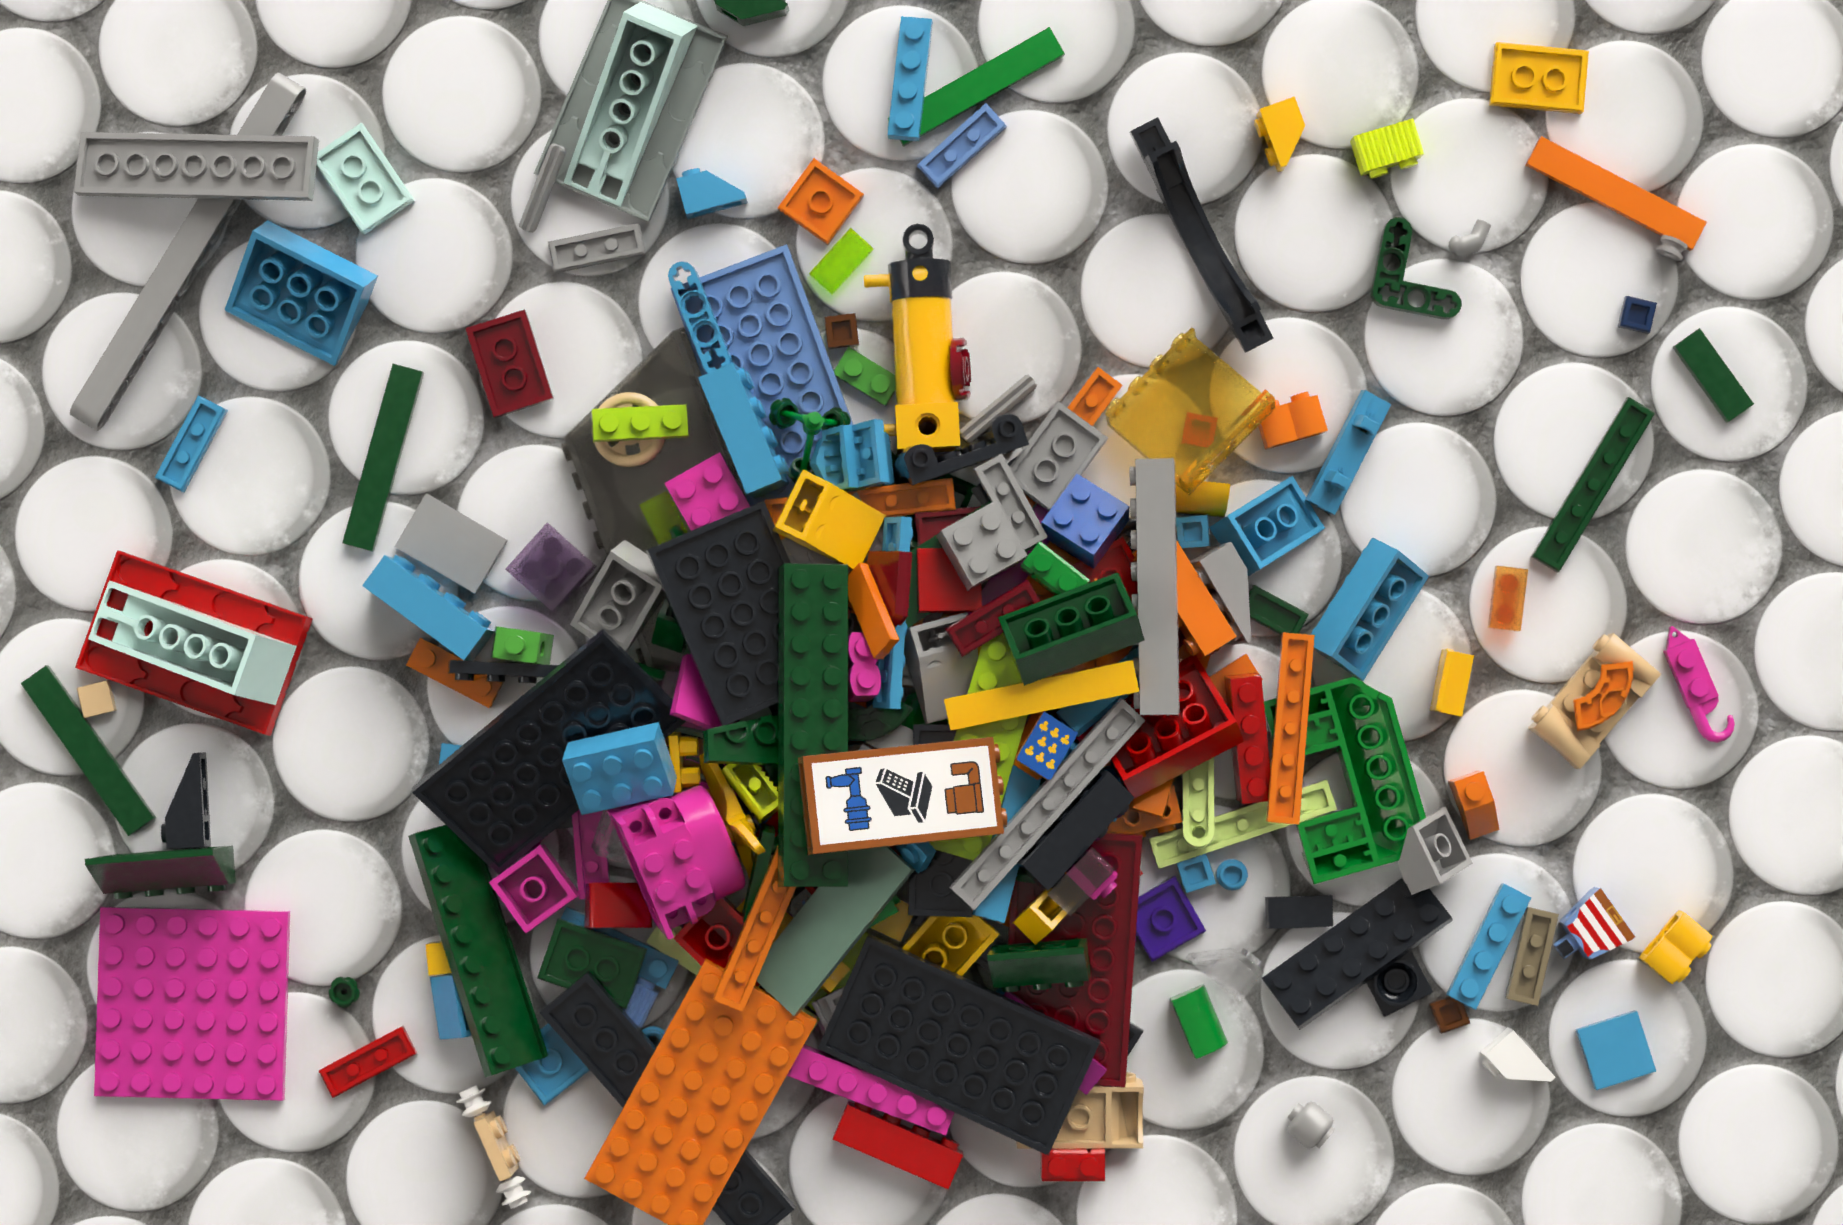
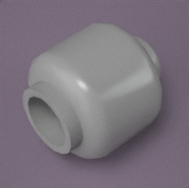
(1310, 1125)

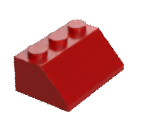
(713, 934)

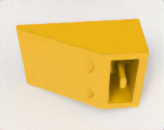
(828, 520)

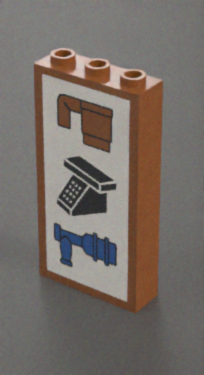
(901, 795)

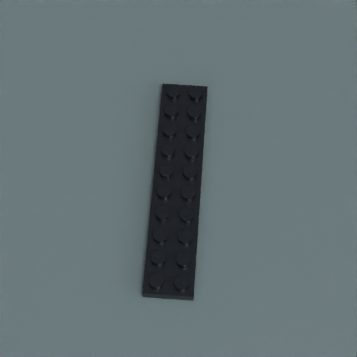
(617, 1056)

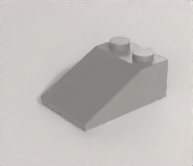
(620, 596)

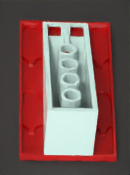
(193, 643)

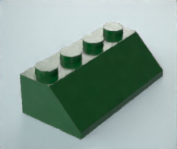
(1071, 628)

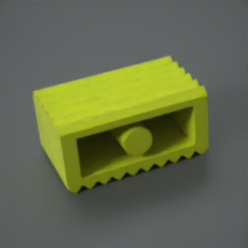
(1387, 148)
(753, 789)

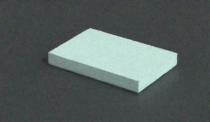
(363, 179)

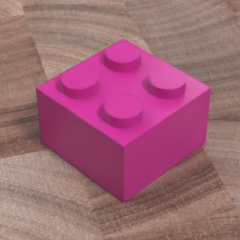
(707, 492)
(534, 888)

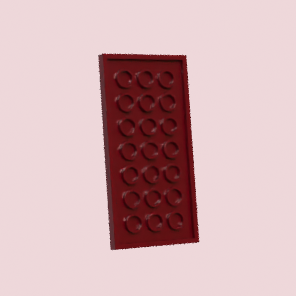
(1110, 926)

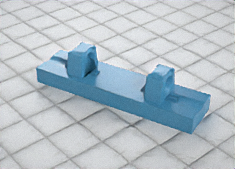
(1348, 452)

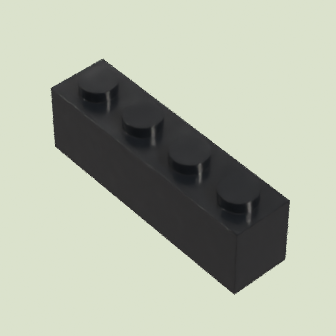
(1076, 830)

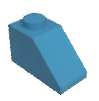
(707, 193)

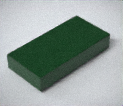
(1275, 612)

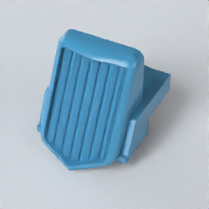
(854, 456)

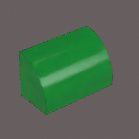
(1199, 1021)

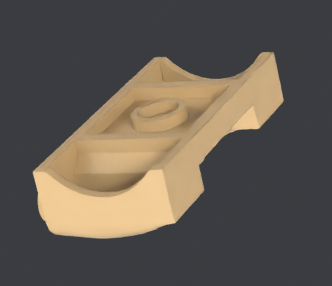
(1557, 720)
(1104, 1118)

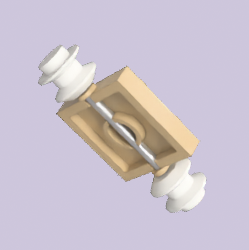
(501, 1154)

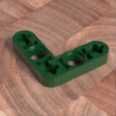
(1395, 278)

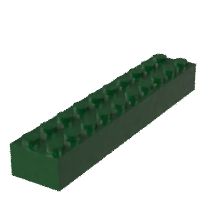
(810, 707)

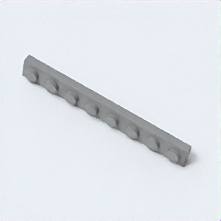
(1047, 804)

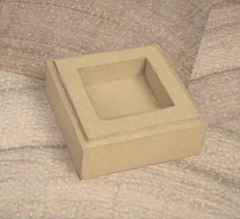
(96, 699)

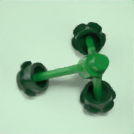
(785, 414)

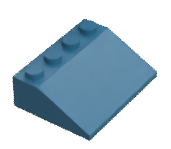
(300, 292)

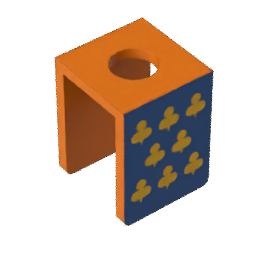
(1043, 745)

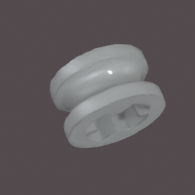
(1671, 248)

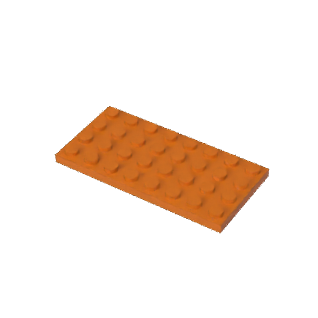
(699, 1102)

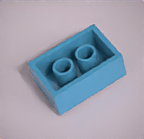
(619, 768)

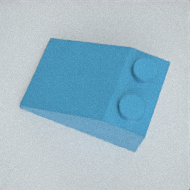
(1269, 525)

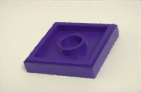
(1166, 919)

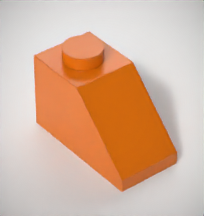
(1475, 804)

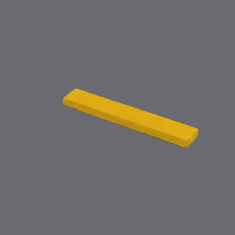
(1041, 695)

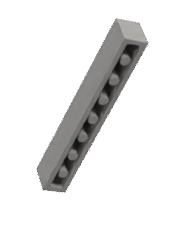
(1157, 585)

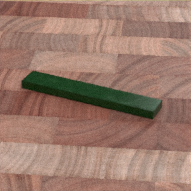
(383, 457)
(1593, 484)
(88, 750)

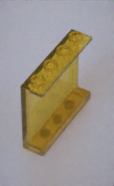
(1189, 410)

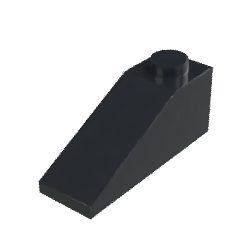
(188, 815)

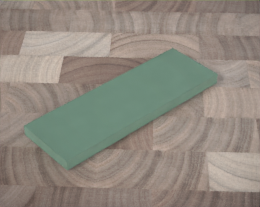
(831, 926)

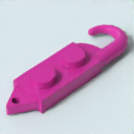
(1695, 683)

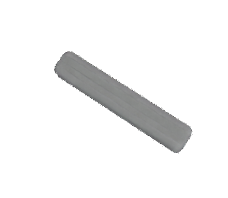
(542, 187)
(999, 407)

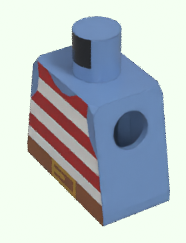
(1592, 927)

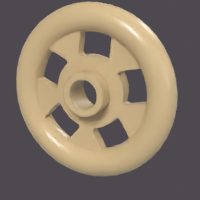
(617, 453)

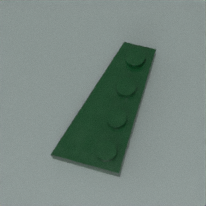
(743, 742)

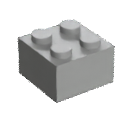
(981, 545)

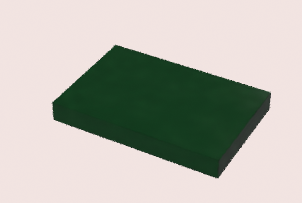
(580, 949)

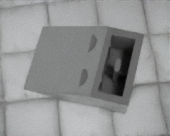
(1227, 583)
(937, 666)

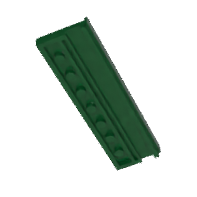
(478, 951)

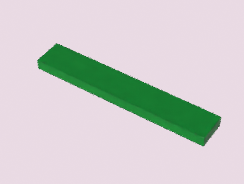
(989, 80)

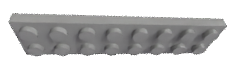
(196, 166)

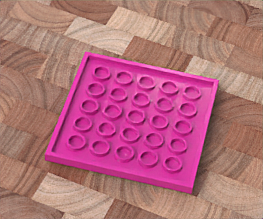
(192, 1003)

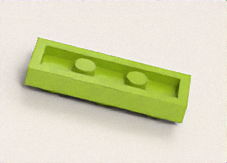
(639, 423)

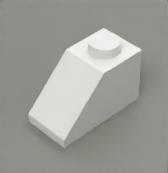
(1514, 1059)

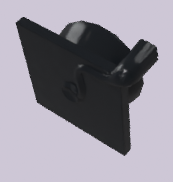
(1399, 985)

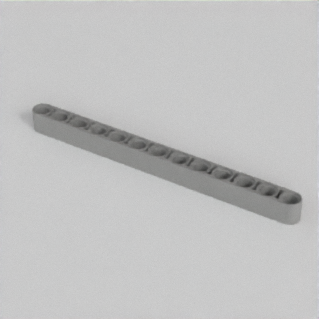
(176, 271)

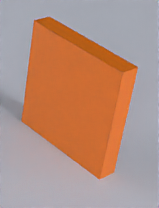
(820, 201)

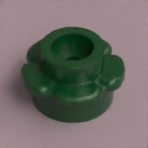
(336, 995)

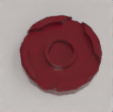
(960, 368)

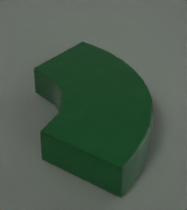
(874, 723)

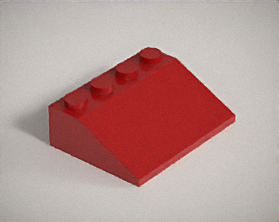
(1176, 743)

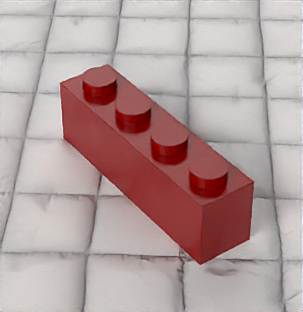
(1250, 757)
(899, 1145)

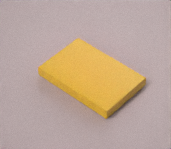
(1538, 78)

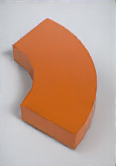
(1605, 697)

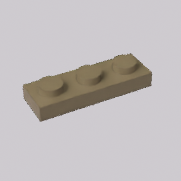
(1532, 956)

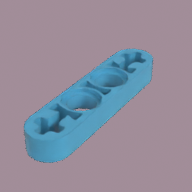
(702, 318)

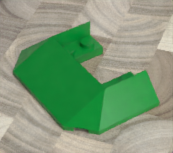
(1377, 776)

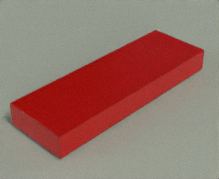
(367, 1061)

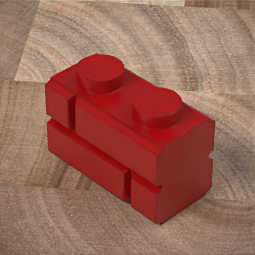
(1073, 1165)

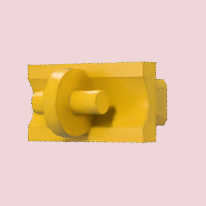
(679, 747)

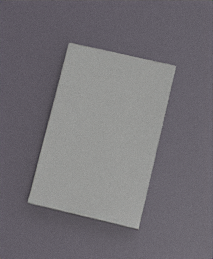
(1055, 454)
(451, 543)

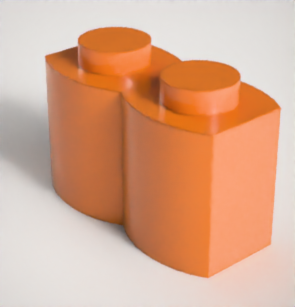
(1293, 421)

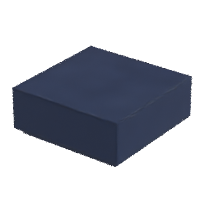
(1637, 314)

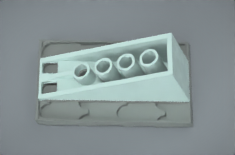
(633, 104)

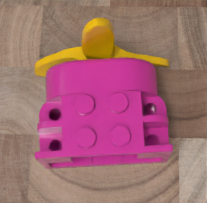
(685, 850)

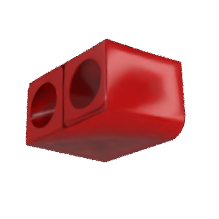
(615, 906)

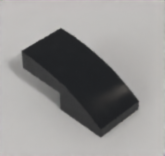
(1299, 911)

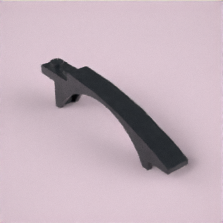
(1183, 206)

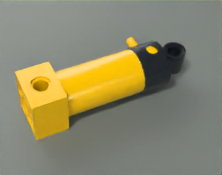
(922, 341)

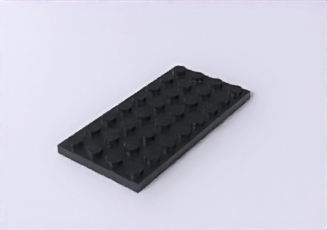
(510, 778)
(959, 1044)

